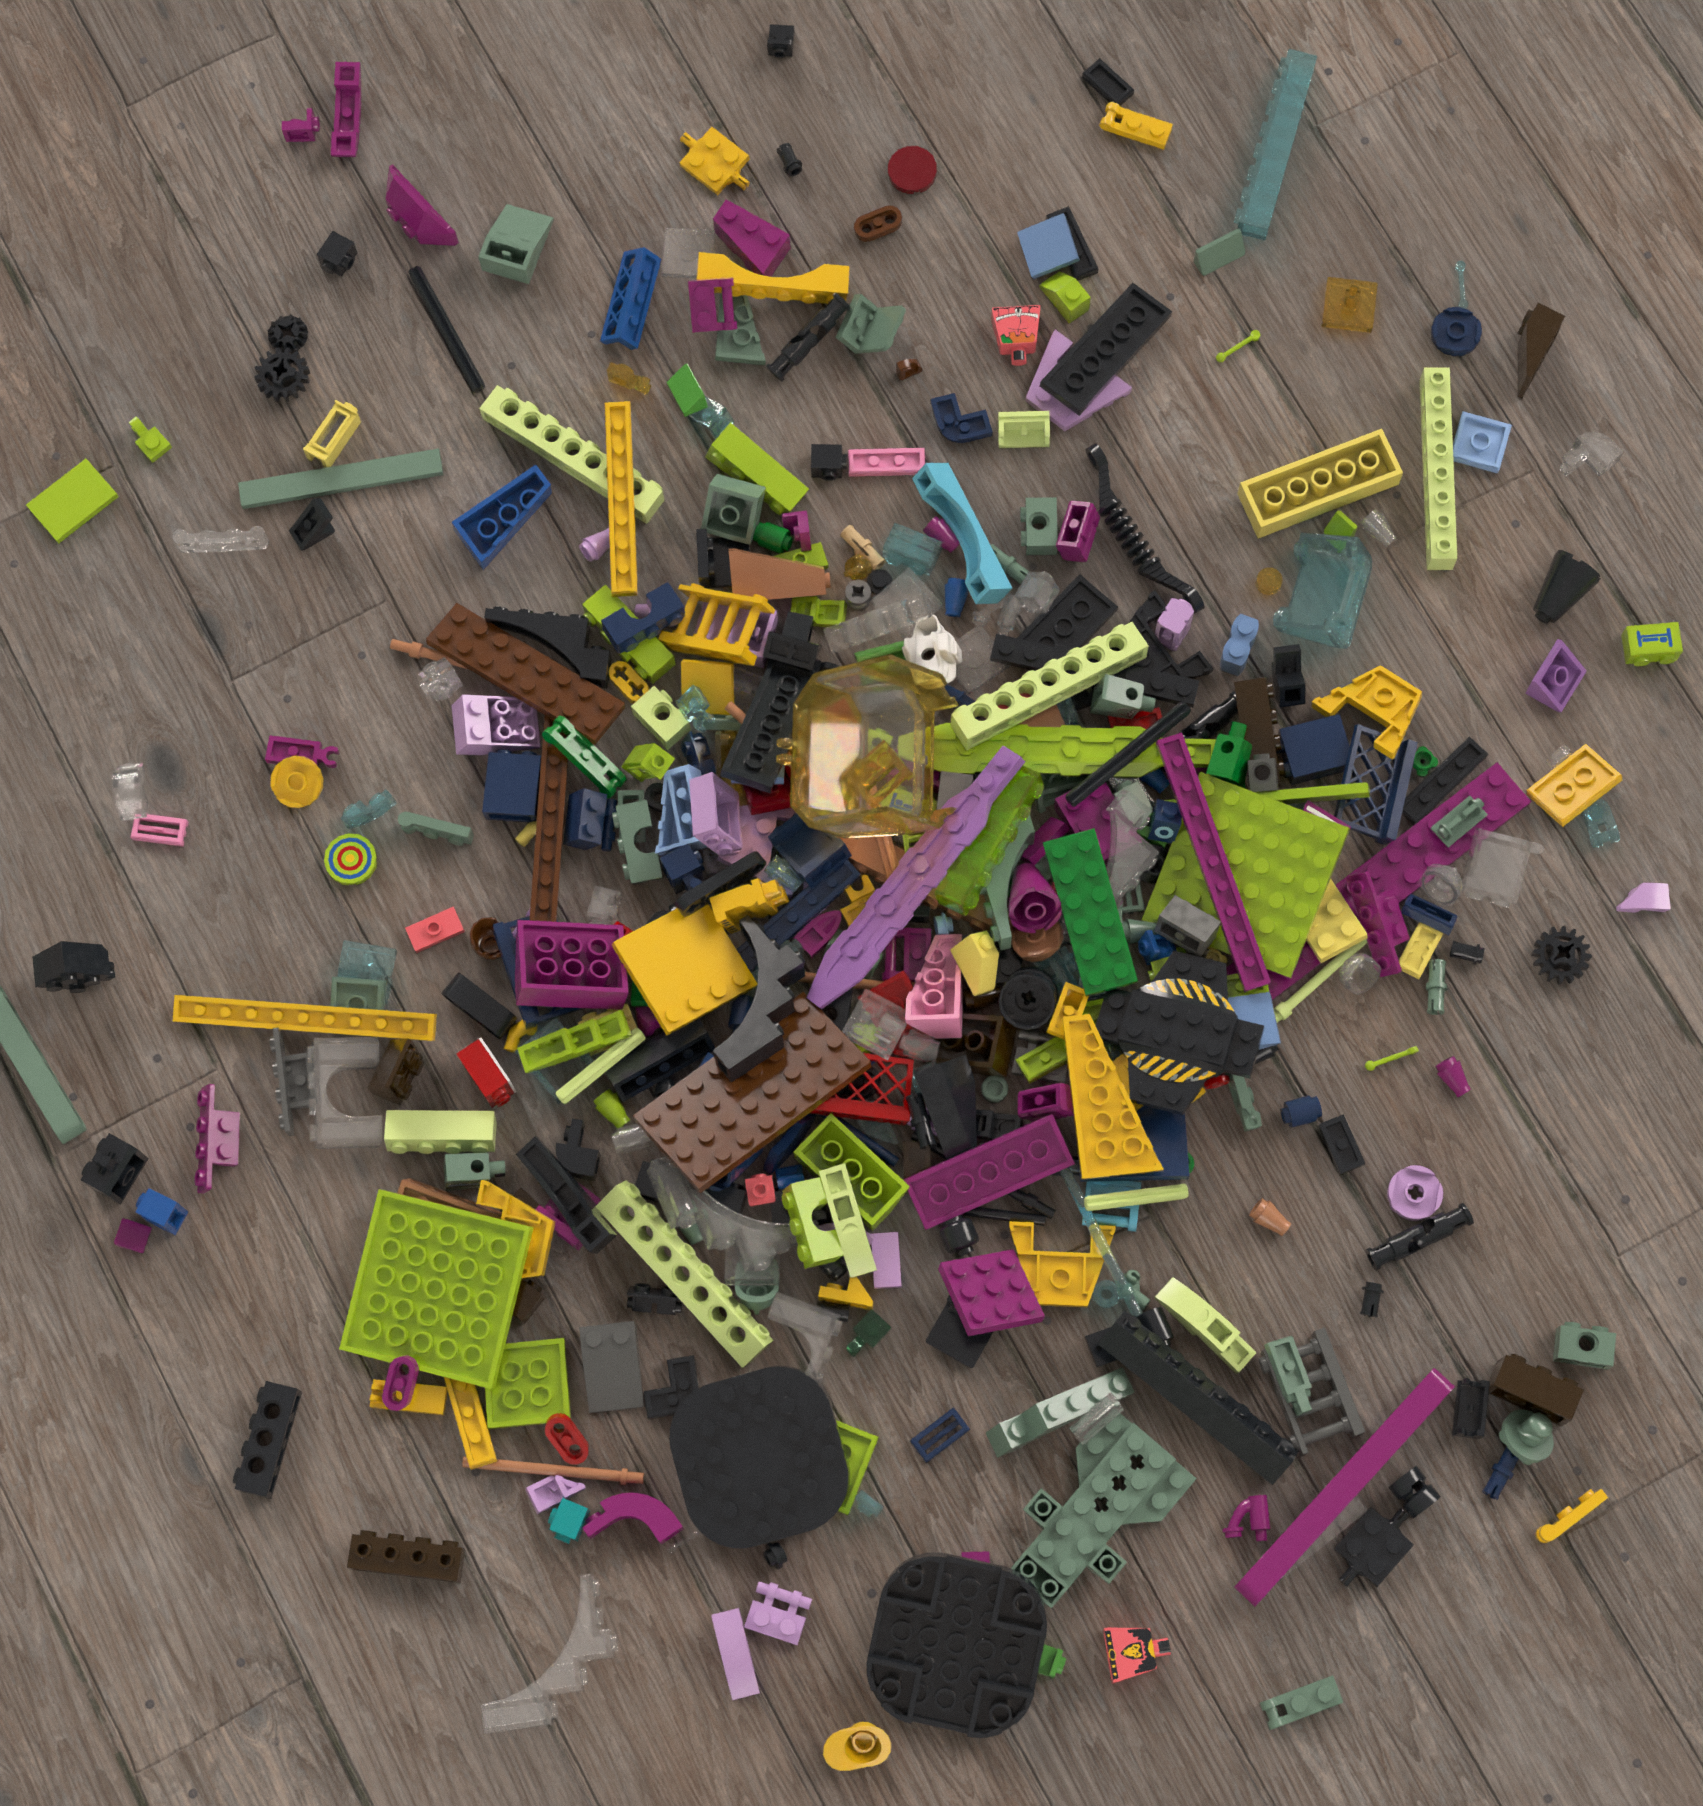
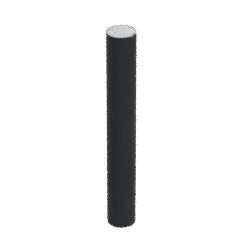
(1005, 1215)

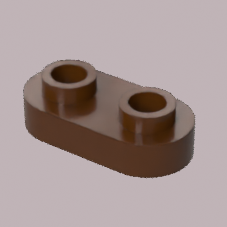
(876, 223)

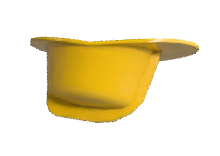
(857, 1747)

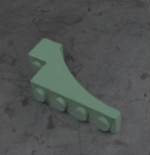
(997, 890)
(1056, 1412)

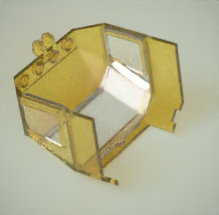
(843, 719)

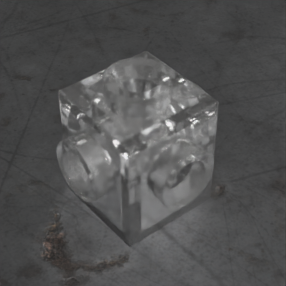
(439, 680)

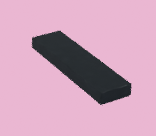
(1443, 780)

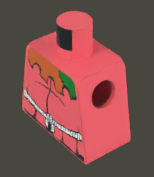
(1016, 331)

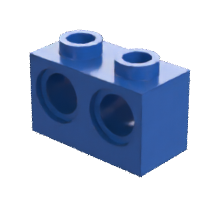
(161, 1211)

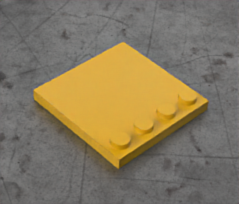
(684, 966)

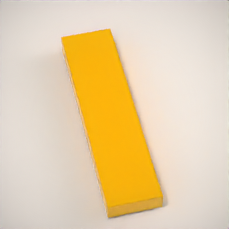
(471, 1423)

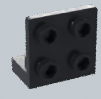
(714, 559)
(952, 1339)

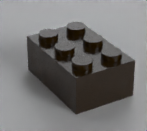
(1535, 1389)

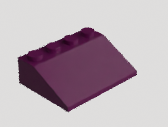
(569, 965)

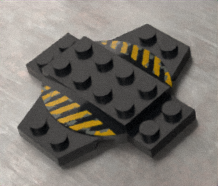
(1178, 1032)

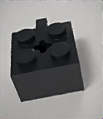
(72, 966)
(113, 1168)

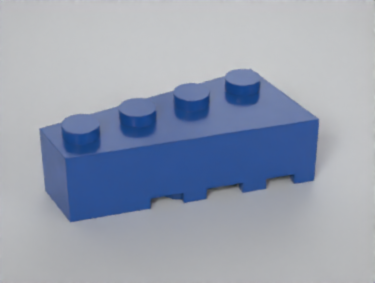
(501, 515)

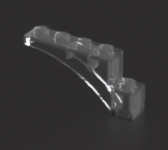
(1128, 850)

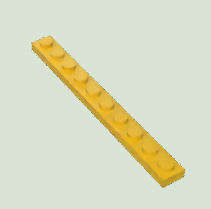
(304, 1017)

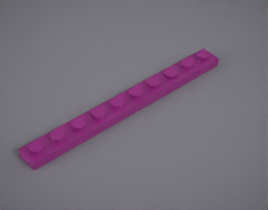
(1213, 862)

